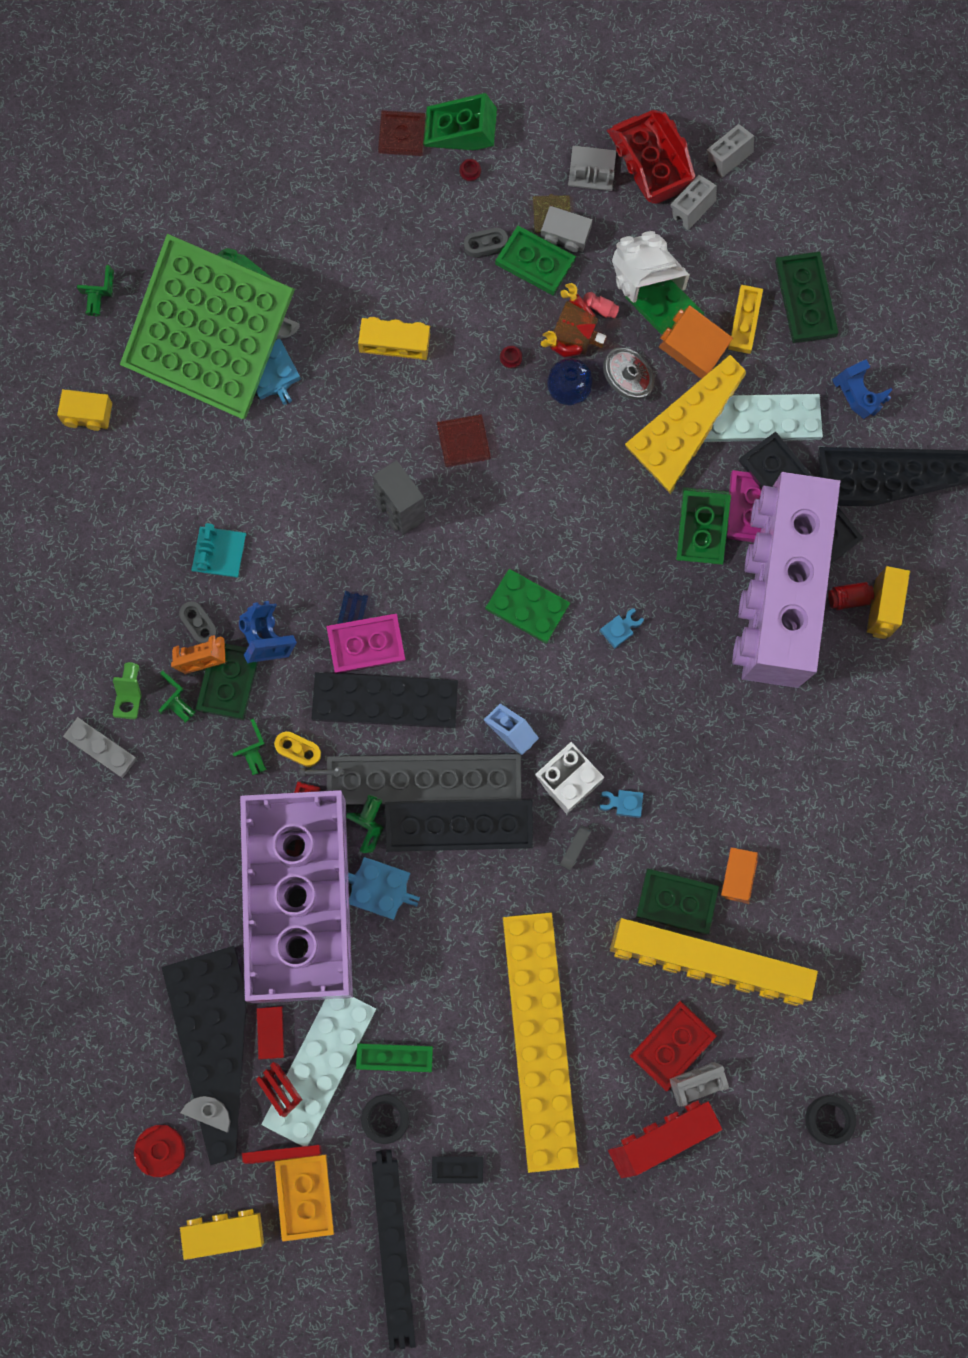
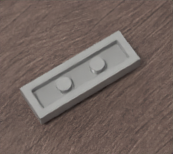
(100, 747)

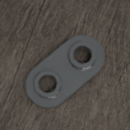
(484, 241)
(197, 624)

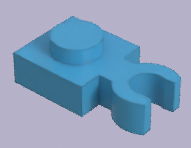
(619, 630)
(627, 803)

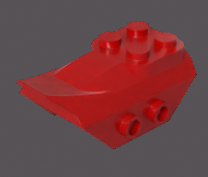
(654, 154)

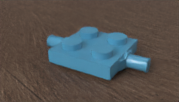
(278, 374)
(380, 888)

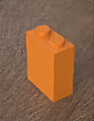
(695, 341)

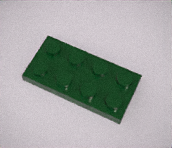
(806, 297)

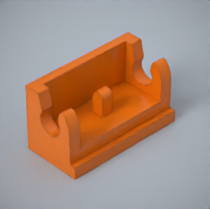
(199, 656)
(740, 875)

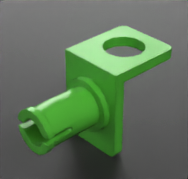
(127, 691)

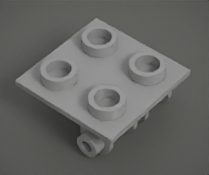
(592, 168)

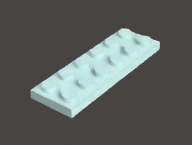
(761, 415)
(321, 1066)

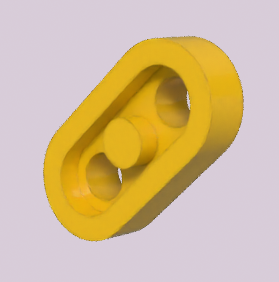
(298, 749)

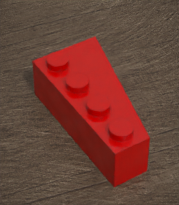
(664, 1140)

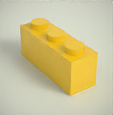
(394, 338)
(221, 1234)

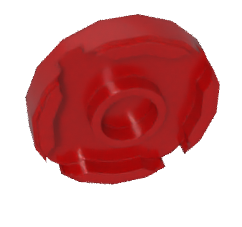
(164, 1156)

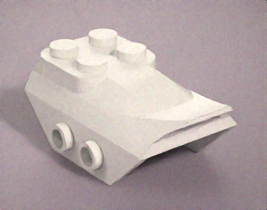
(645, 262)

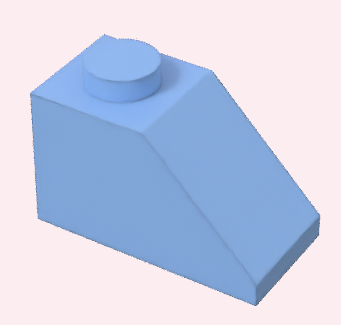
(512, 728)

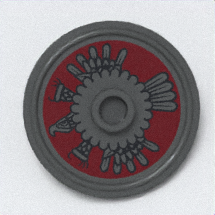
(628, 373)

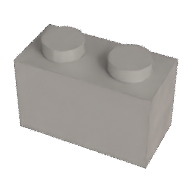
(566, 229)

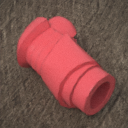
(601, 305)

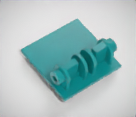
(218, 551)

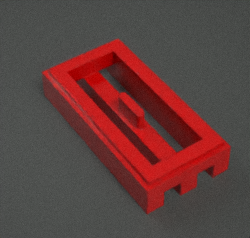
(269, 1076)

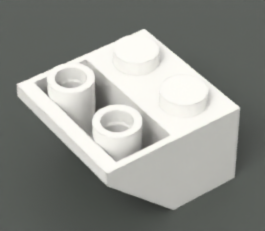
(569, 777)

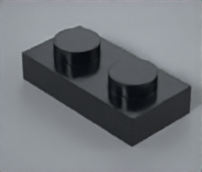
(457, 1169)

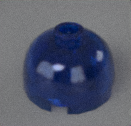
(569, 381)

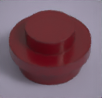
(470, 170)
(511, 357)

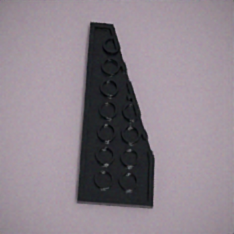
(889, 474)
(210, 1025)

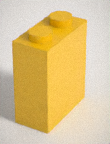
(888, 602)

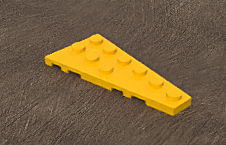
(680, 430)

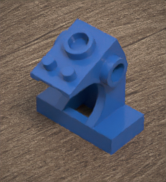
(856, 393)
(260, 620)

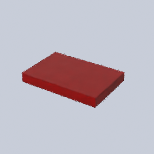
(673, 1045)

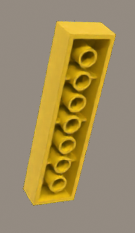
(714, 961)

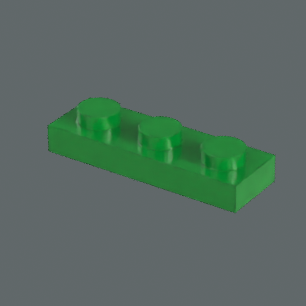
(394, 1057)

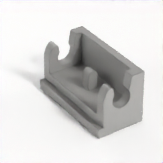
(731, 150)
(694, 201)
(699, 1083)

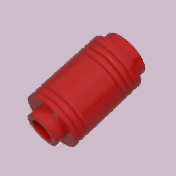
(850, 596)

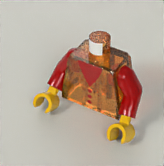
(574, 328)

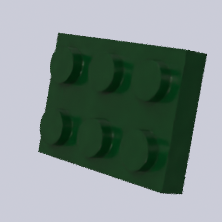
(228, 685)
(677, 901)

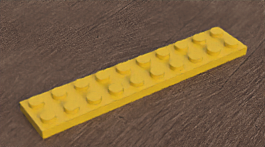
(540, 1043)

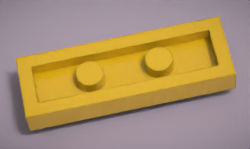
(745, 319)

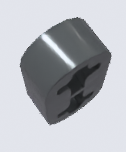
(575, 847)

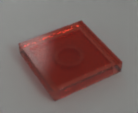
(401, 133)
(463, 440)

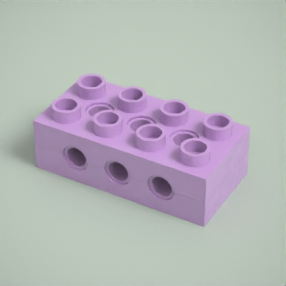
(790, 580)
(269, 878)

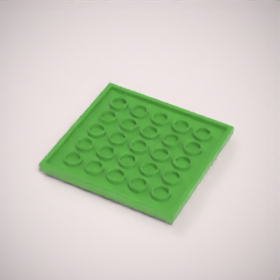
(206, 326)

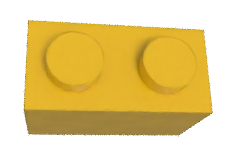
(84, 409)

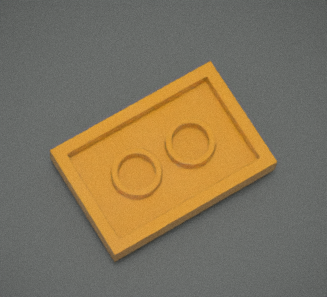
(304, 1198)

